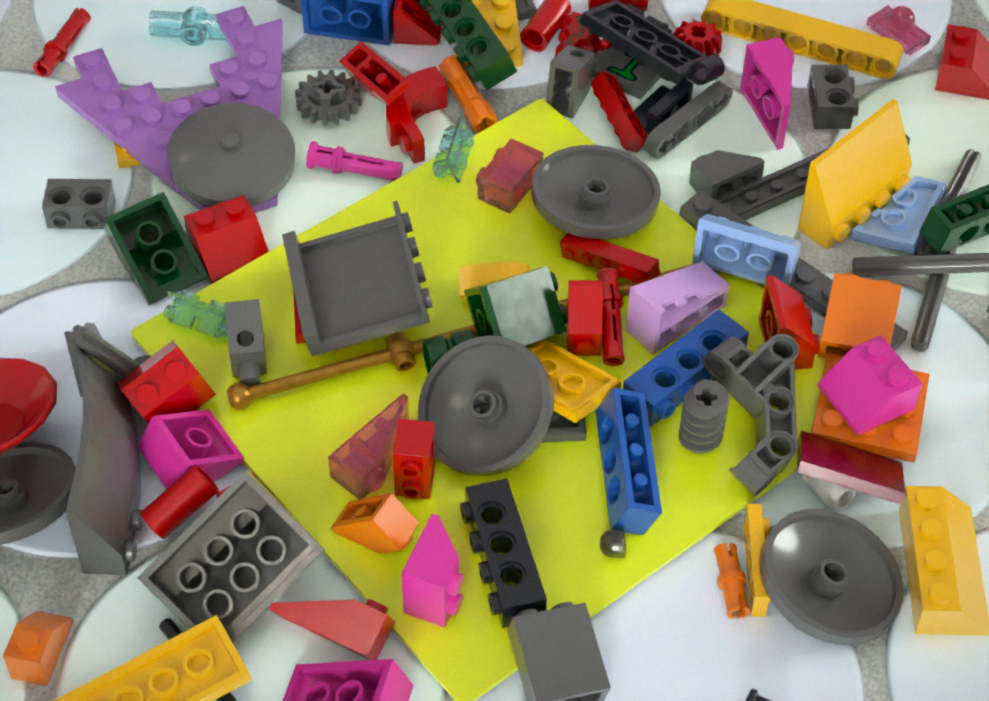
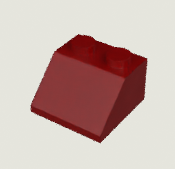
(964, 63)
(225, 237)
(785, 313)
(166, 384)

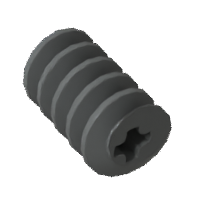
(703, 416)

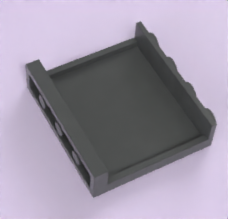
(358, 283)

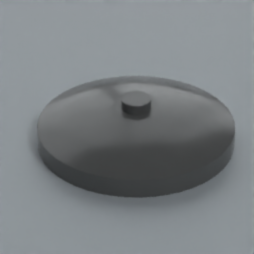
(231, 154)
(595, 192)
(487, 405)
(33, 489)
(831, 576)

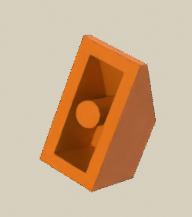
(377, 523)
(36, 647)

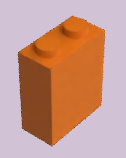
(858, 312)

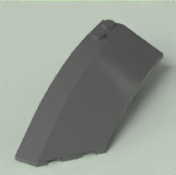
(107, 474)

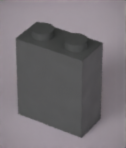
(558, 654)

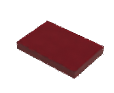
(850, 467)

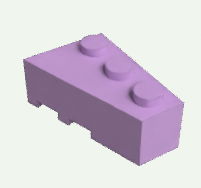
(674, 304)

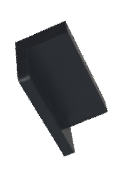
(663, 104)

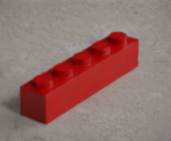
(619, 112)
(602, 254)

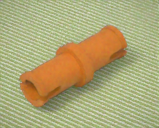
(731, 581)

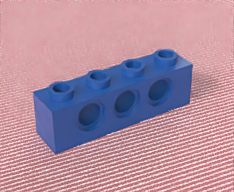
(681, 365)
(628, 461)

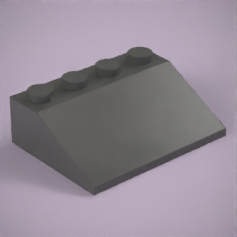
(232, 559)

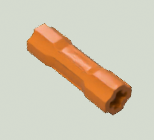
(475, 108)

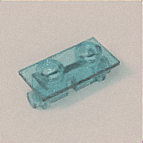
(453, 151)
(187, 308)

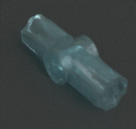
(191, 26)

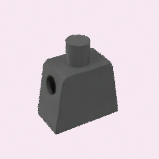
(573, 70)
(246, 340)

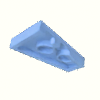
(901, 219)

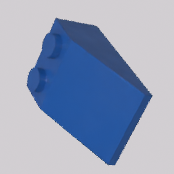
(350, 19)

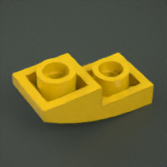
(480, 274)

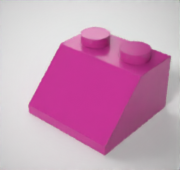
(871, 386)
(185, 439)
(432, 576)

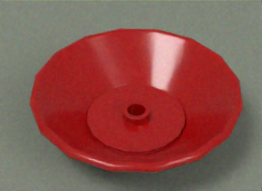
(25, 400)

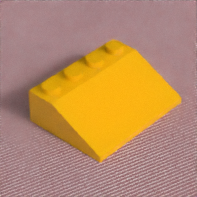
(855, 177)

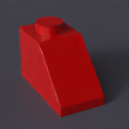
(584, 317)

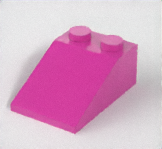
(768, 85)
(349, 682)

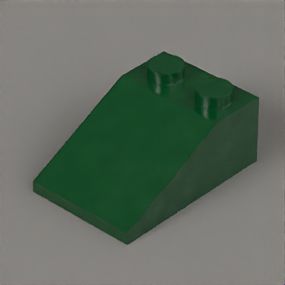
(154, 248)

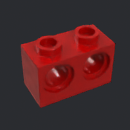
(414, 458)

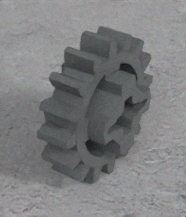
(328, 97)

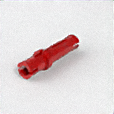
(56, 49)
(611, 327)

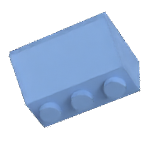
(745, 250)

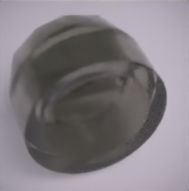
(613, 543)

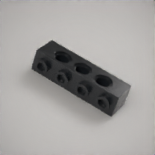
(496, 504)

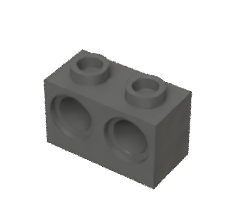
(832, 97)
(78, 203)

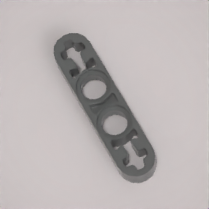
(688, 119)

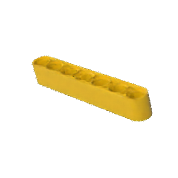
(806, 36)

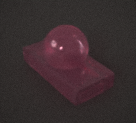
(899, 25)

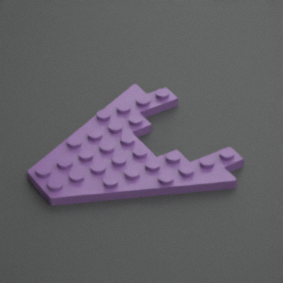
(145, 125)

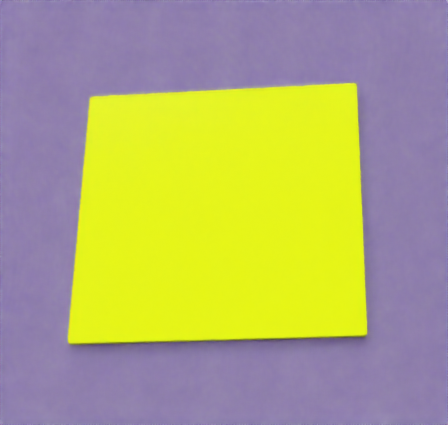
(554, 489)

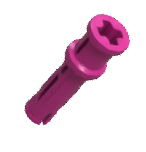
(340, 160)

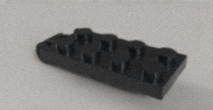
(651, 44)

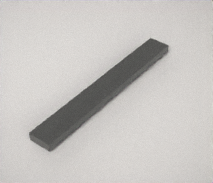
(771, 189)

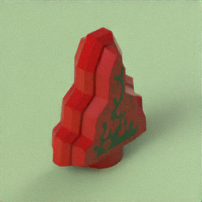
(579, 36)

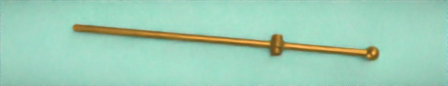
(398, 352)

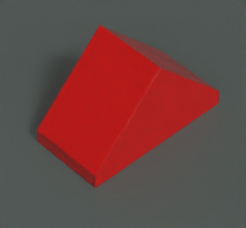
(414, 24)

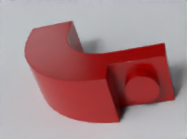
(423, 96)

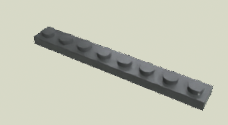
(806, 279)

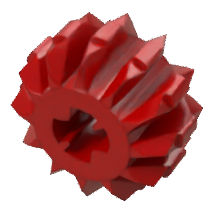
(700, 36)

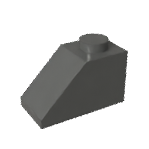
(724, 172)

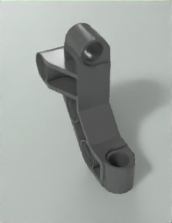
(756, 384)

